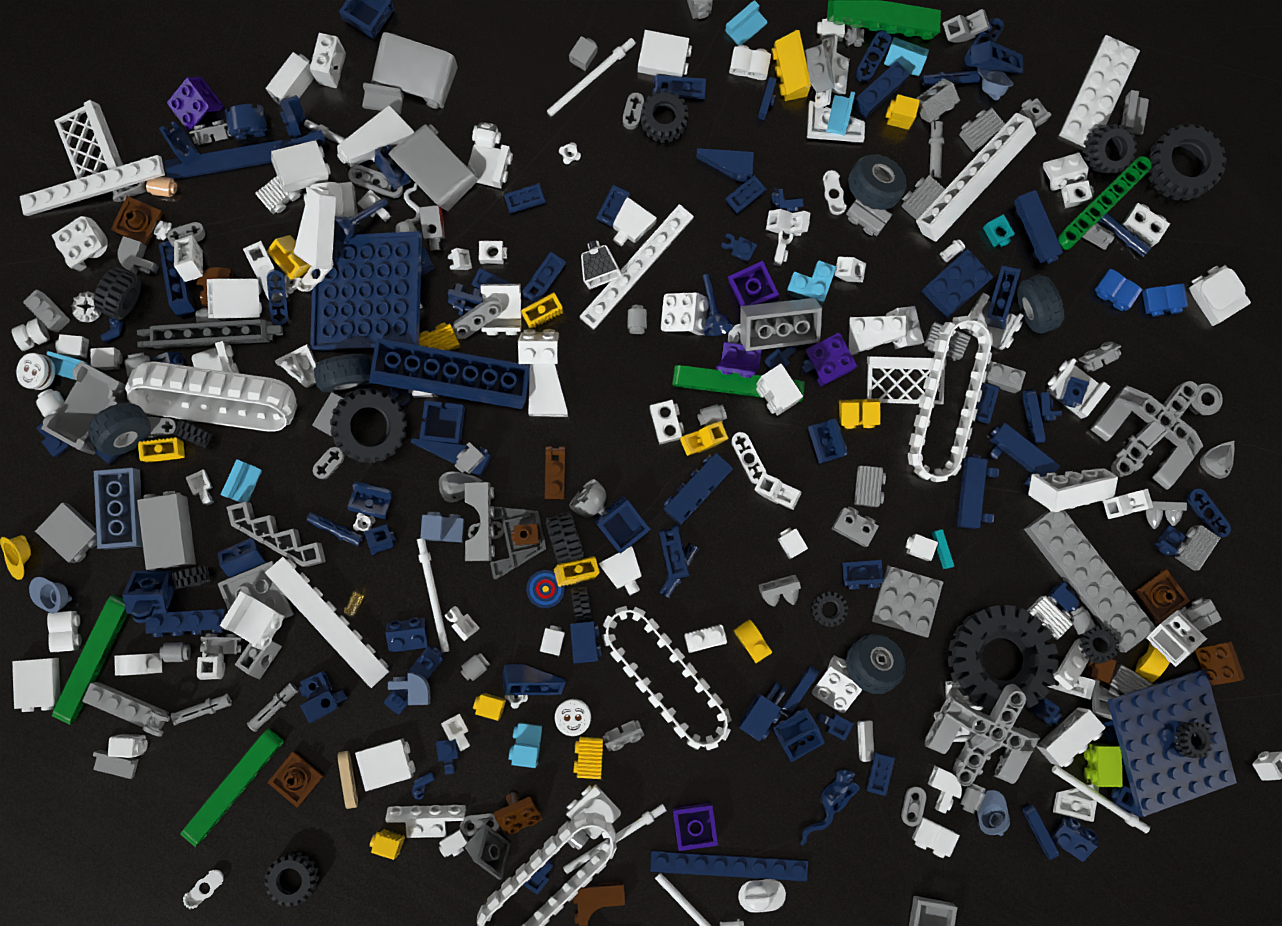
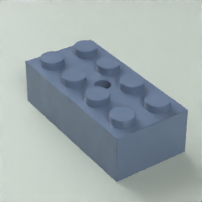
(115, 490)

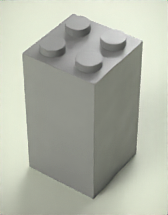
(166, 531)

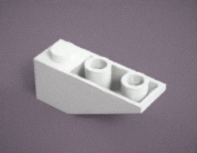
(262, 265)

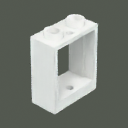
(326, 56)

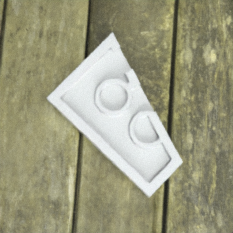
(818, 123)
(874, 331)

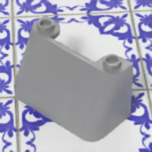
(414, 69)
(434, 167)
(88, 397)

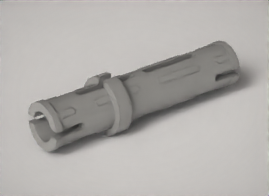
(936, 149)
(289, 691)
(181, 716)

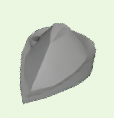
(1218, 460)
(453, 485)

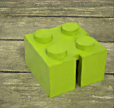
(1103, 765)

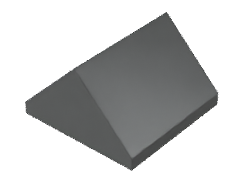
(489, 851)

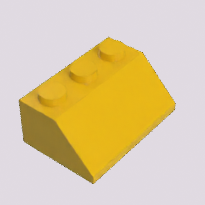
(791, 66)

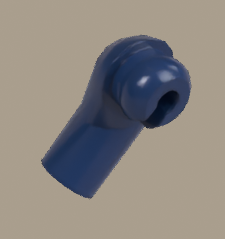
(115, 330)
(420, 785)

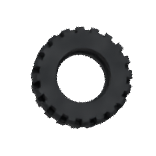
(1205, 149)
(394, 425)

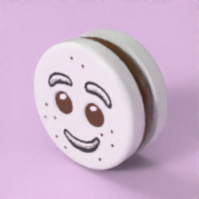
(35, 371)
(573, 717)

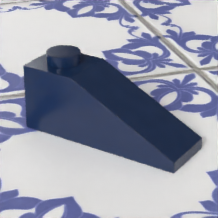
(996, 58)
(732, 163)
(530, 681)

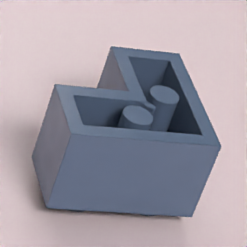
(440, 528)

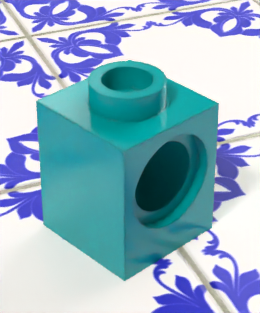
(999, 223)

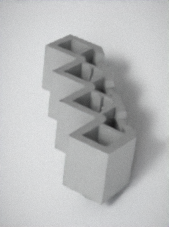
(266, 532)

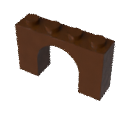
(595, 897)

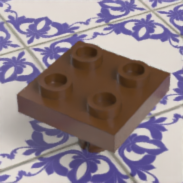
(136, 220)
(1161, 596)
(1220, 662)
(295, 779)
(518, 814)

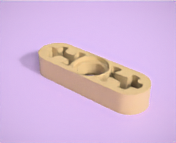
(347, 779)

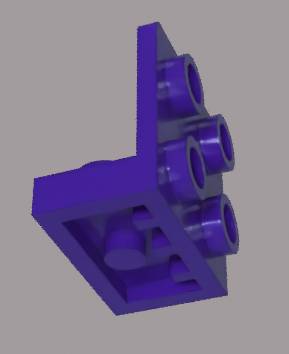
(193, 101)
(831, 359)
(738, 360)

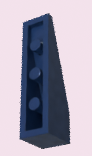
(178, 291)
(450, 452)

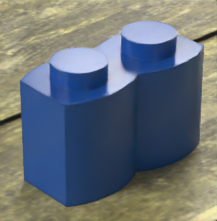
(1118, 290)
(1165, 298)

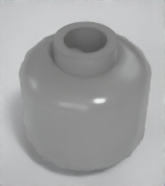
(134, 361)

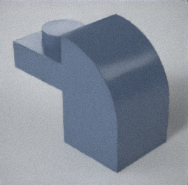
(417, 688)

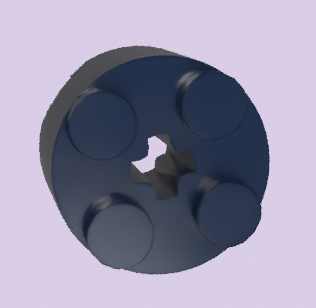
(245, 121)

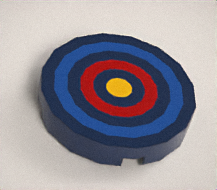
(544, 590)

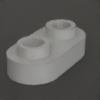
(915, 806)
(478, 821)

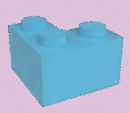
(812, 287)
(527, 745)

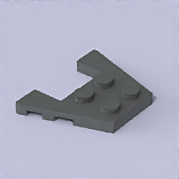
(517, 554)

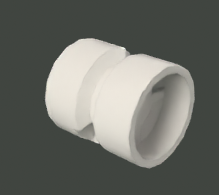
(29, 335)

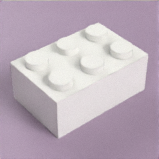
(778, 390)
(1071, 737)

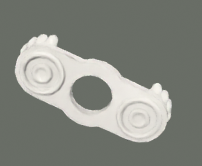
(831, 181)
(308, 282)
(195, 897)

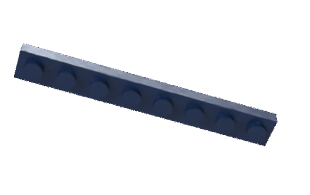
(729, 865)

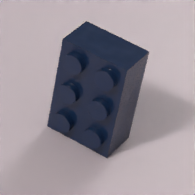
(957, 283)

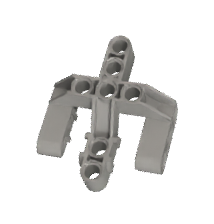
(1133, 400)
(958, 713)

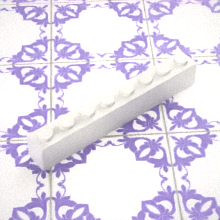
(976, 176)
(329, 625)

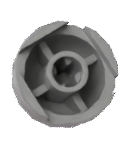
(590, 500)

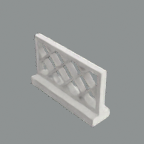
(101, 135)
(901, 363)

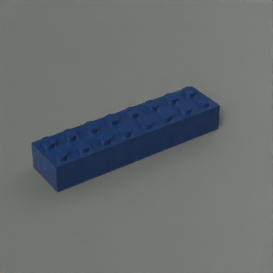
(449, 373)

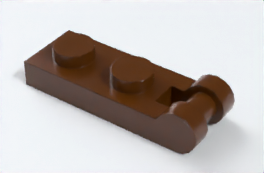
(555, 473)

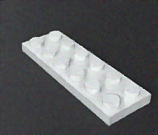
(1099, 89)

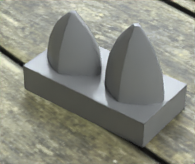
(1172, 510)
(787, 586)

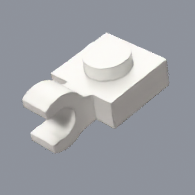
(369, 199)
(781, 253)
(200, 484)
(462, 624)
(455, 729)

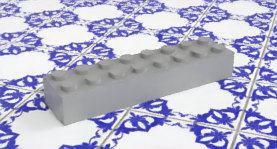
(1090, 578)

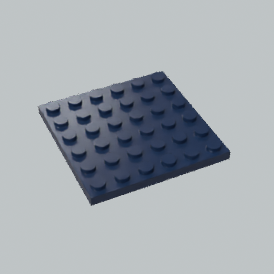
(369, 293)
(1146, 731)

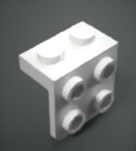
(491, 164)
(77, 242)
(684, 312)
(538, 347)
(216, 358)
(837, 686)
(594, 801)

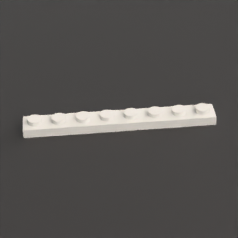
(92, 185)
(636, 267)

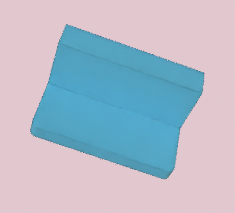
(746, 24)
(908, 55)
(840, 114)
(63, 364)
(241, 481)

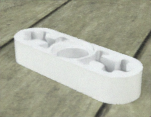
(747, 442)

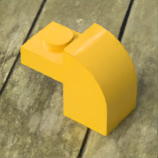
(704, 438)
(752, 641)
(1151, 664)

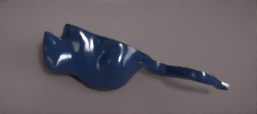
(834, 799)

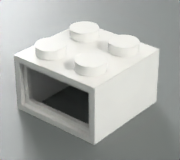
(1172, 641)

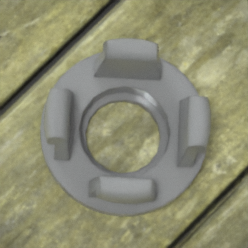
(1197, 405)

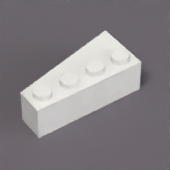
(1073, 488)

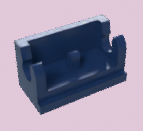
(180, 143)
(392, 171)
(240, 557)

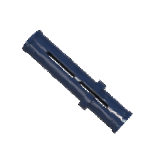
(955, 78)
(1127, 236)
(341, 532)
(669, 585)

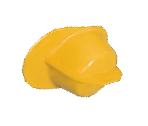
(16, 554)

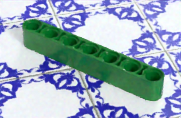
(1133, 173)
(716, 381)
(91, 660)
(232, 787)

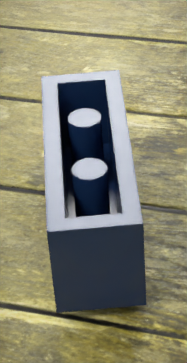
(881, 89)
(1003, 297)

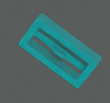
(943, 550)

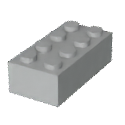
(780, 324)

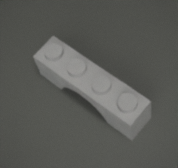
(480, 547)

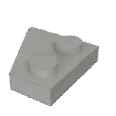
(1099, 700)

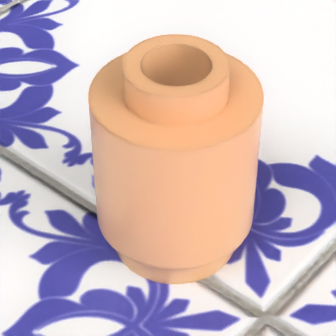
(162, 186)

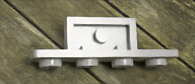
(840, 72)
(426, 820)

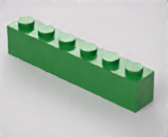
(885, 16)

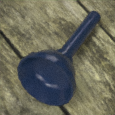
(345, 225)
(716, 323)

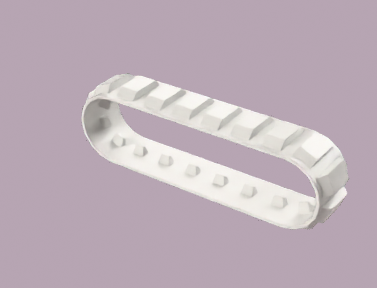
(972, 395)
(211, 396)
(710, 743)
(538, 860)

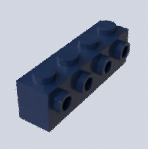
(186, 621)

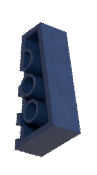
(697, 489)

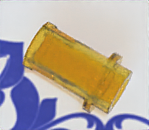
(353, 604)

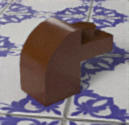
(212, 273)

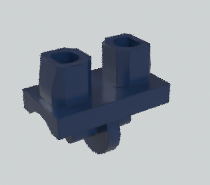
(462, 300)

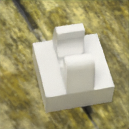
(461, 259)

